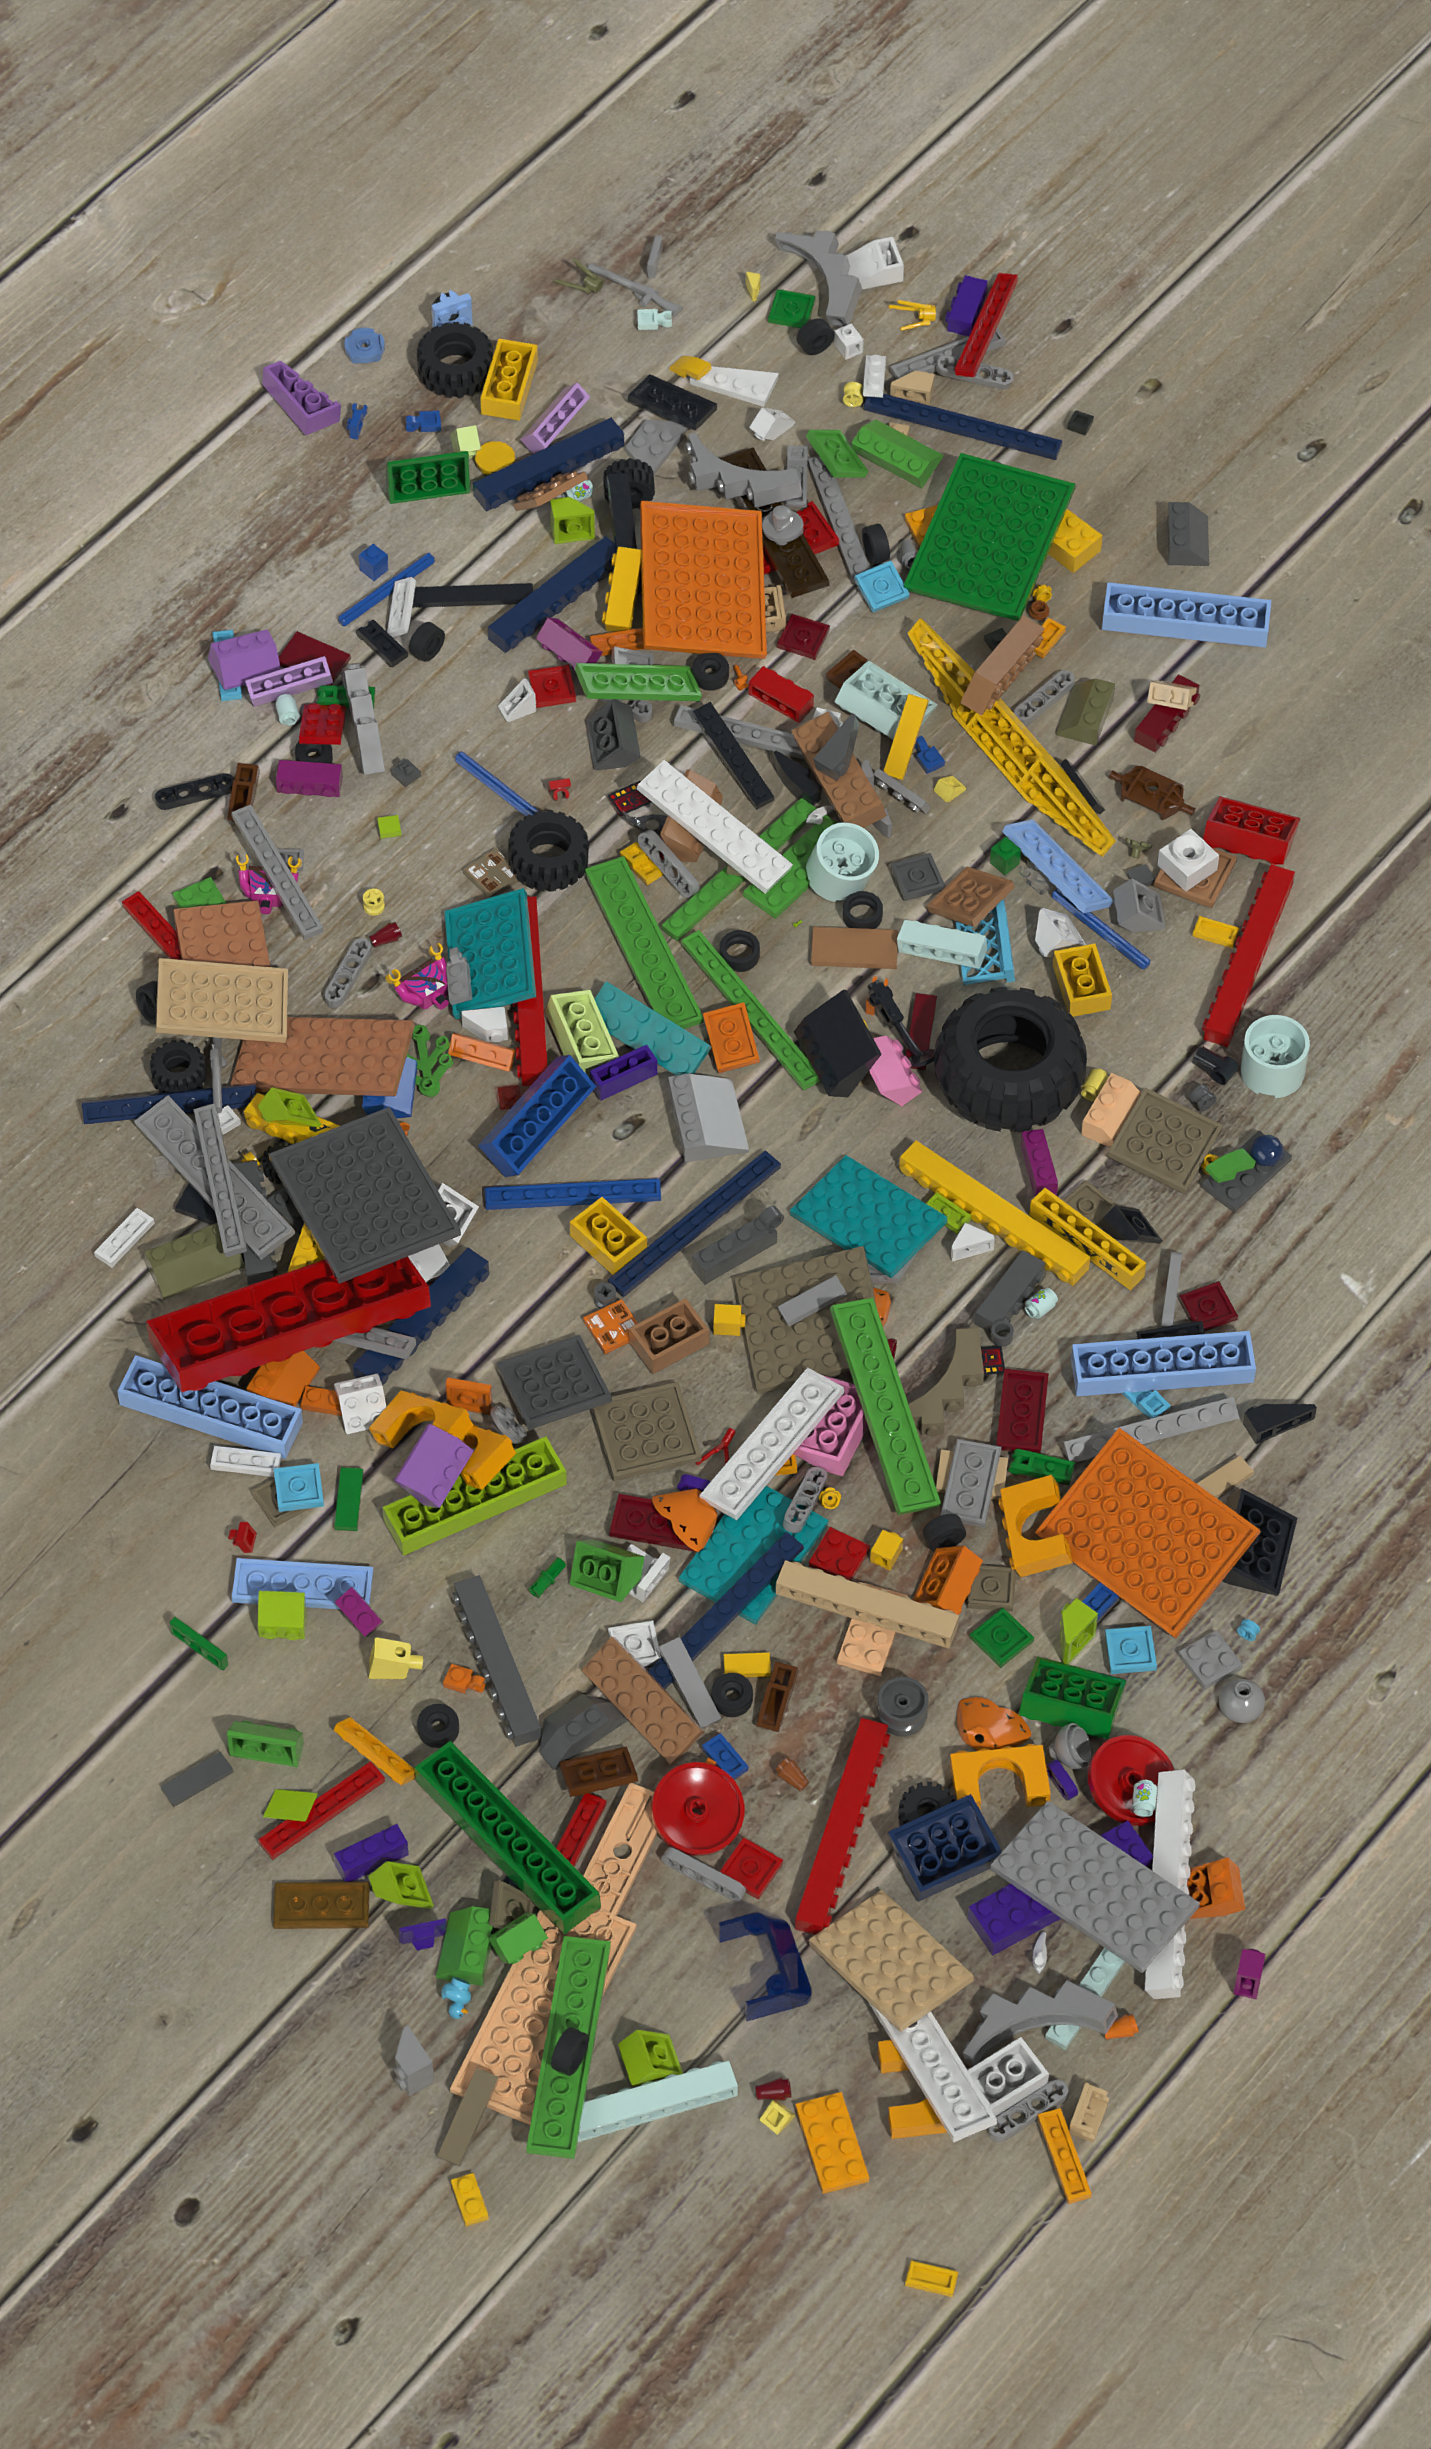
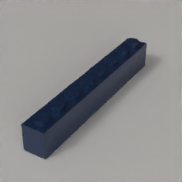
(548, 463)
(553, 596)
(445, 1297)

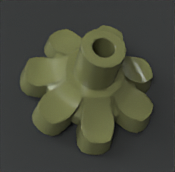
(1137, 847)

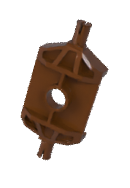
(1165, 800)

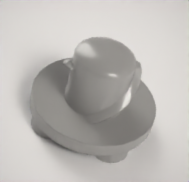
(782, 525)
(505, 1424)

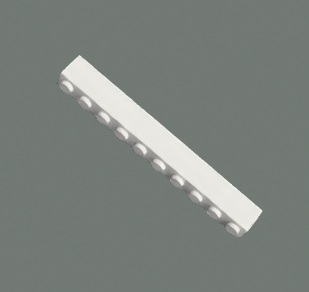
(1171, 1862)

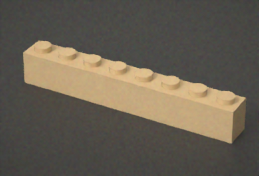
(867, 1604)

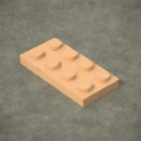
(867, 1645)

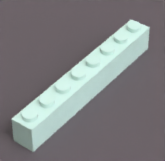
(657, 2099)

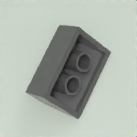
(1187, 535)
(613, 736)

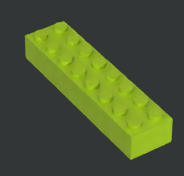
(526, 1476)

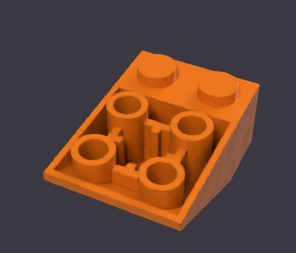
(1216, 1888)

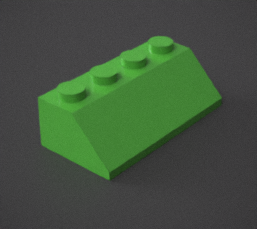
(896, 452)

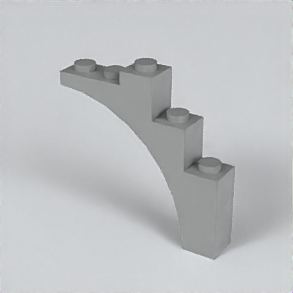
(821, 251)
(735, 481)
(363, 717)
(1035, 2009)

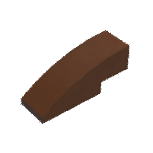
(243, 787)
(777, 1696)

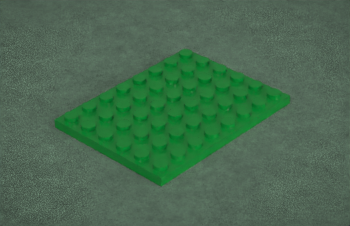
(989, 537)

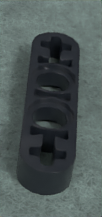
(194, 788)

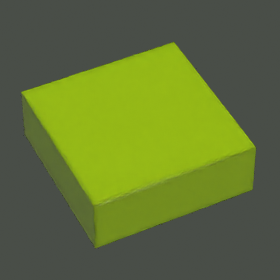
(389, 826)

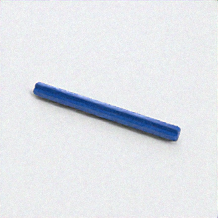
(385, 590)
(495, 784)
(1104, 931)

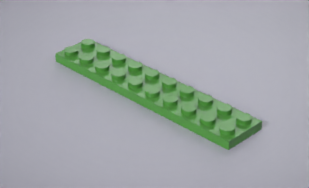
(643, 942)
(885, 1406)
(574, 2005)

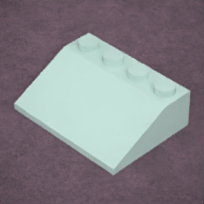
(878, 698)

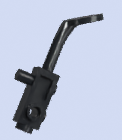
(883, 999)

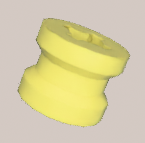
(853, 394)
(375, 896)

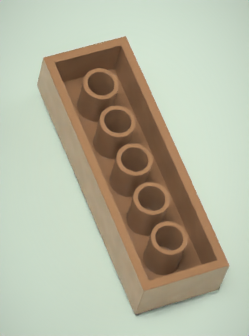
(1003, 666)
(852, 793)

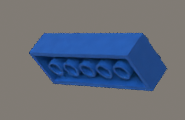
(537, 1116)

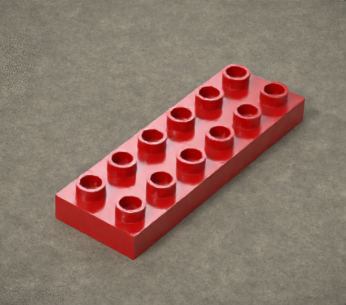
(281, 1319)

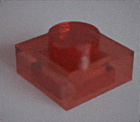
(508, 1096)

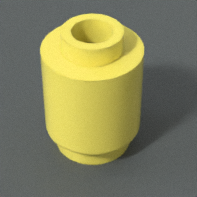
(1093, 1084)

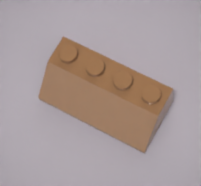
(677, 838)

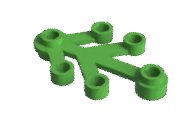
(427, 1062)

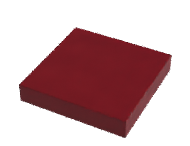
(803, 636)
(1208, 1305)

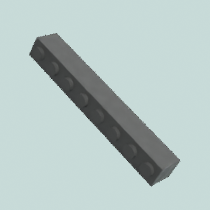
(497, 1661)

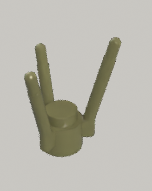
(592, 282)

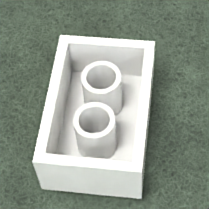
(1009, 2076)

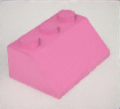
(893, 1072)

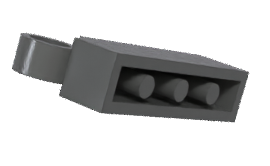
(737, 1246)
(1008, 1297)

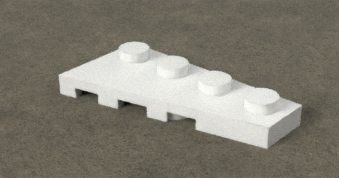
(739, 383)

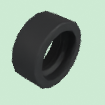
(876, 544)
(862, 898)
(745, 938)
(147, 1001)
(569, 2051)

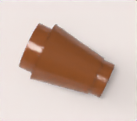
(792, 1774)

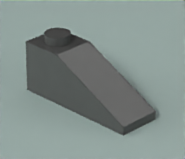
(837, 752)

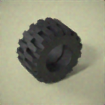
(640, 479)
(176, 1055)

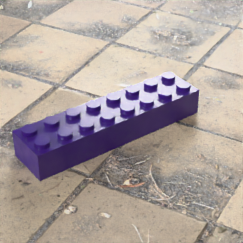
(1013, 1915)

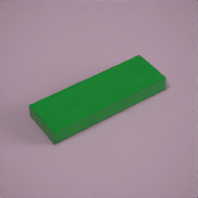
(349, 1499)
(198, 1643)

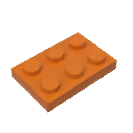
(731, 1037)

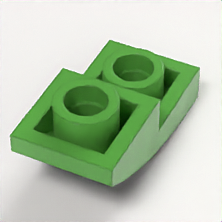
(1227, 1166)

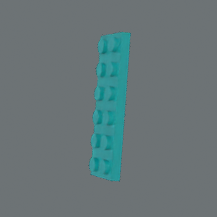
(640, 1026)

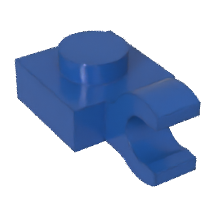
(427, 420)
(356, 422)
(928, 757)

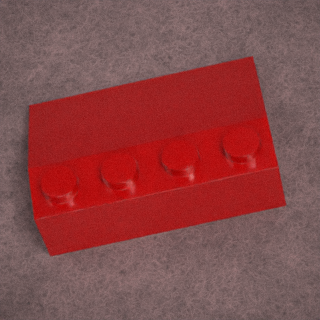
(1251, 830)

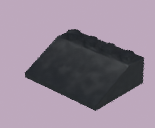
(838, 1045)
(1266, 1558)

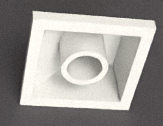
(1056, 933)

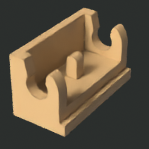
(774, 609)
(1171, 694)
(1089, 2113)

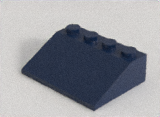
(944, 1847)

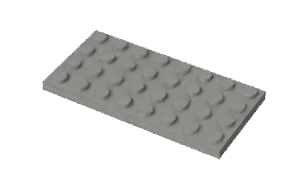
(1095, 1886)

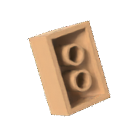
(1110, 1110)

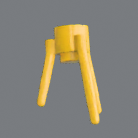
(925, 312)

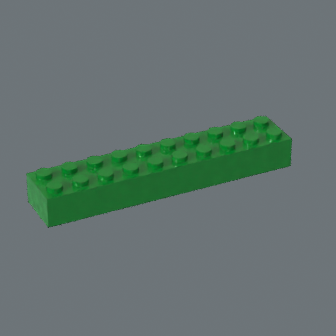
(507, 1837)

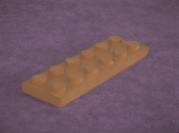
(642, 1700)

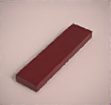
(922, 1023)

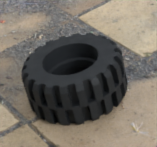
(449, 341)
(544, 871)

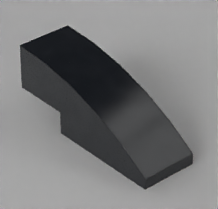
(797, 779)

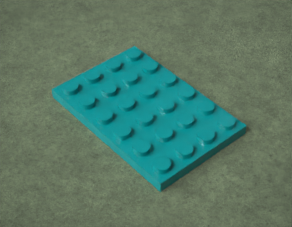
(497, 947)
(866, 1210)
(741, 1543)

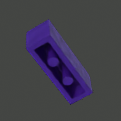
(966, 305)
(624, 1072)
(371, 1853)

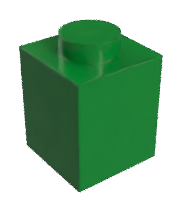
(1005, 856)

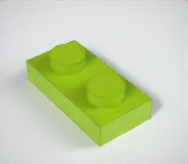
(955, 1215)

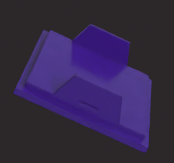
(422, 1934)

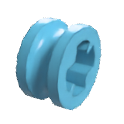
(1248, 1630)

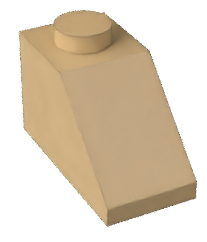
(914, 387)

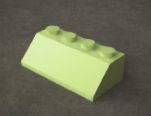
(581, 1029)

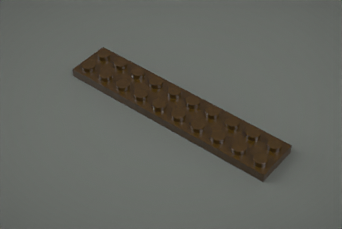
(793, 561)

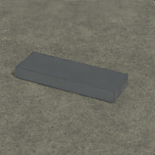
(197, 1779)

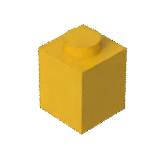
(728, 1319)
(886, 1549)

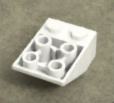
(877, 263)

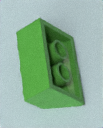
(605, 1569)
(265, 1743)
(466, 1946)

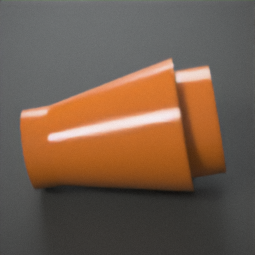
(1122, 2027)

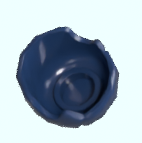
(1267, 1150)

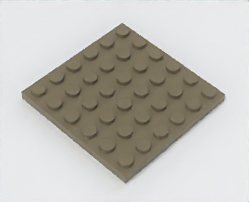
(783, 1352)

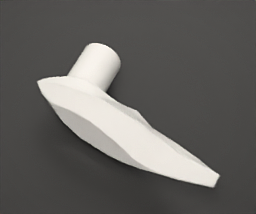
(817, 815)
(1040, 1953)

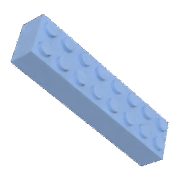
(1186, 614)
(1163, 1363)
(213, 1410)

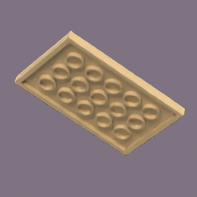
(222, 1000)
(891, 1960)

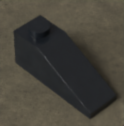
(1273, 1419)

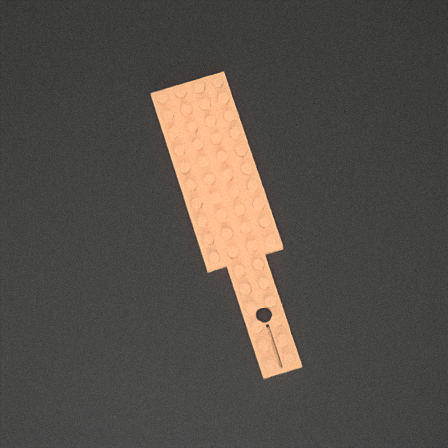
(518, 2020)

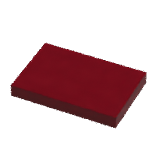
(305, 648)

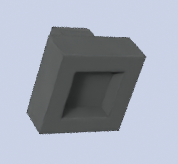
(405, 772)

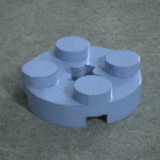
(361, 354)

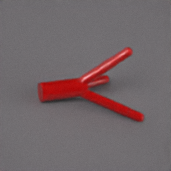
(726, 1440)

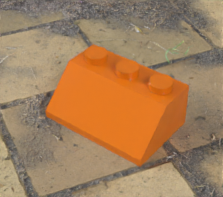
(285, 1379)
(949, 1578)

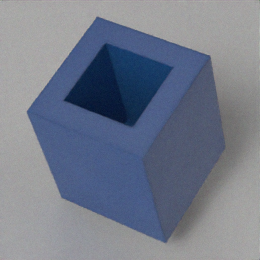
(373, 562)

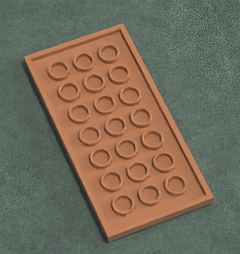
(329, 1057)

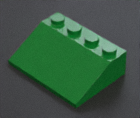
(428, 477)
(1071, 1694)

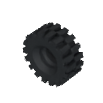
(920, 1797)

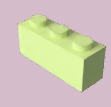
(465, 440)

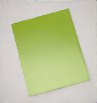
(290, 1805)

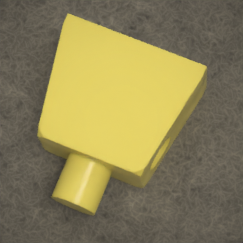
(392, 1659)

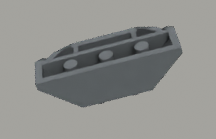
(577, 1728)

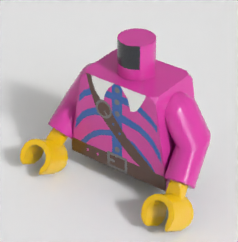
(258, 887)
(425, 983)

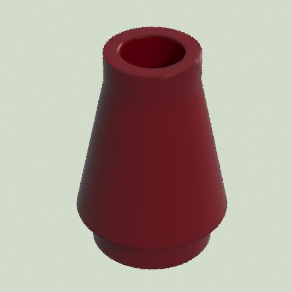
(387, 934)
(774, 2090)

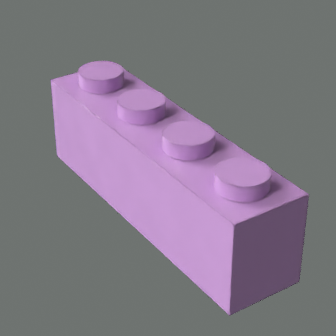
(555, 418)
(289, 681)

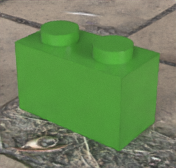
(518, 1938)

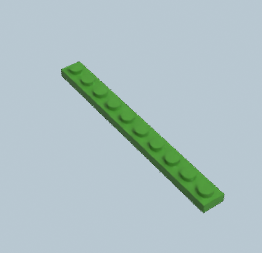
(723, 883)
(759, 1018)

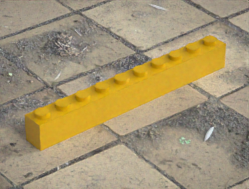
(994, 1212)

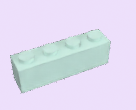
(942, 944)

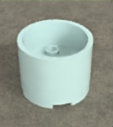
(844, 847)
(1274, 1056)

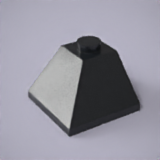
(1129, 1226)

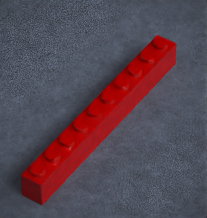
(1248, 956)
(531, 1015)
(842, 1827)

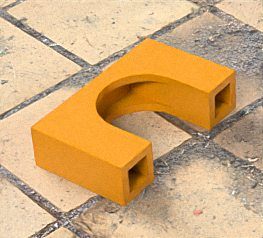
(409, 1410)
(489, 1457)
(1018, 1504)
(1025, 1762)
(910, 2119)

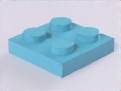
(881, 586)
(298, 1487)
(1130, 1650)

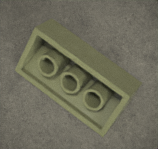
(190, 1261)

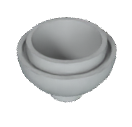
(1242, 1707)
(1071, 1747)

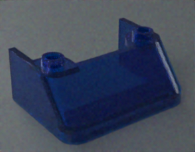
(791, 1985)

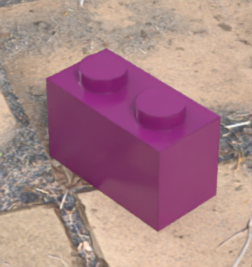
(359, 1612)
(1249, 1973)

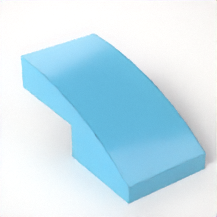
(1148, 1402)

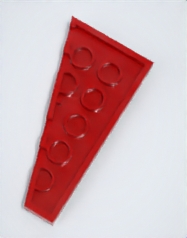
(815, 530)

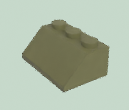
(1087, 711)

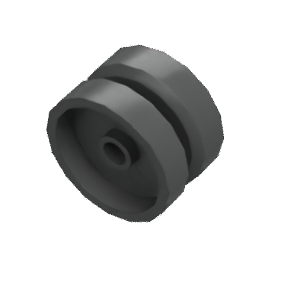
(902, 1706)

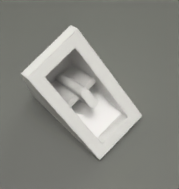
(519, 702)
(971, 1242)

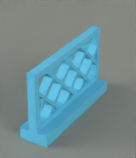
(1003, 946)

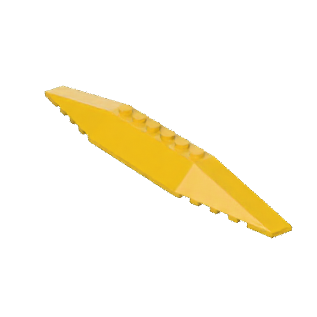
(1011, 745)

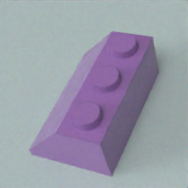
(243, 658)
(433, 1466)

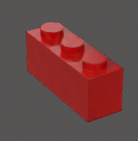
(781, 694)

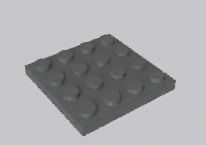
(554, 1382)

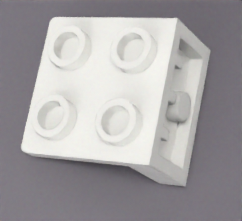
(430, 1263)
(360, 1402)
(652, 1573)

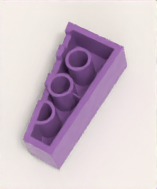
(298, 398)

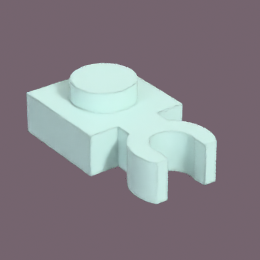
(650, 319)

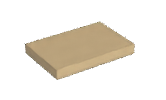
(944, 1470)

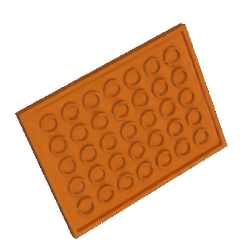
(702, 580)
(1149, 1532)

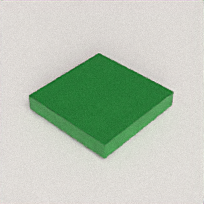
(791, 308)
(1001, 1637)

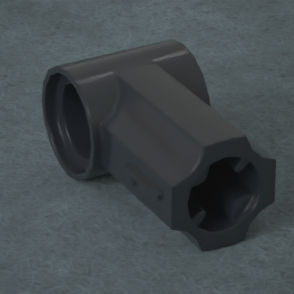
(1220, 1068)

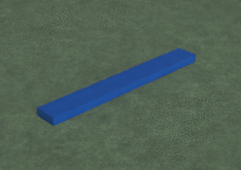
(572, 1194)

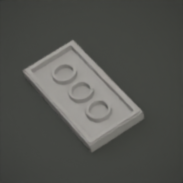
(971, 1481)

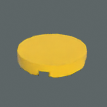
(494, 457)

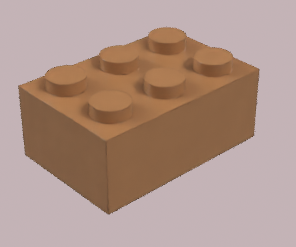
(669, 1336)

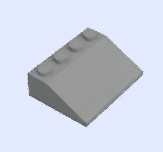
(706, 1117)

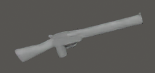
(647, 292)
(217, 1062)

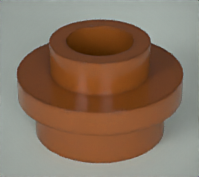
(1043, 610)

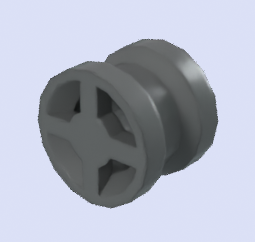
(1203, 1097)
(600, 1298)

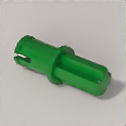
(547, 1578)

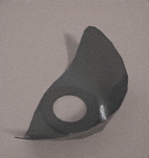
(640, 822)

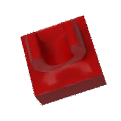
(559, 786)
(243, 1537)

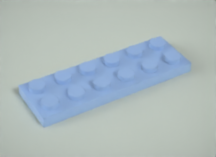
(1058, 866)
(318, 1581)

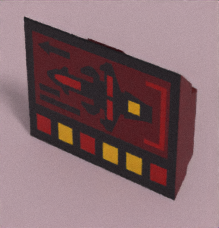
(628, 799)
(992, 1360)

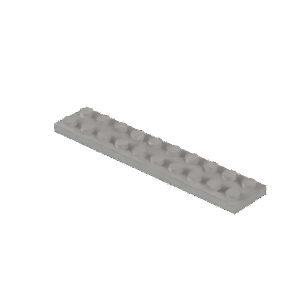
(180, 1144)

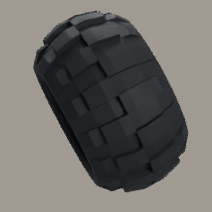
(1006, 1096)

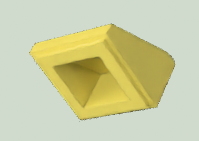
(753, 284)
(949, 788)
(777, 2116)

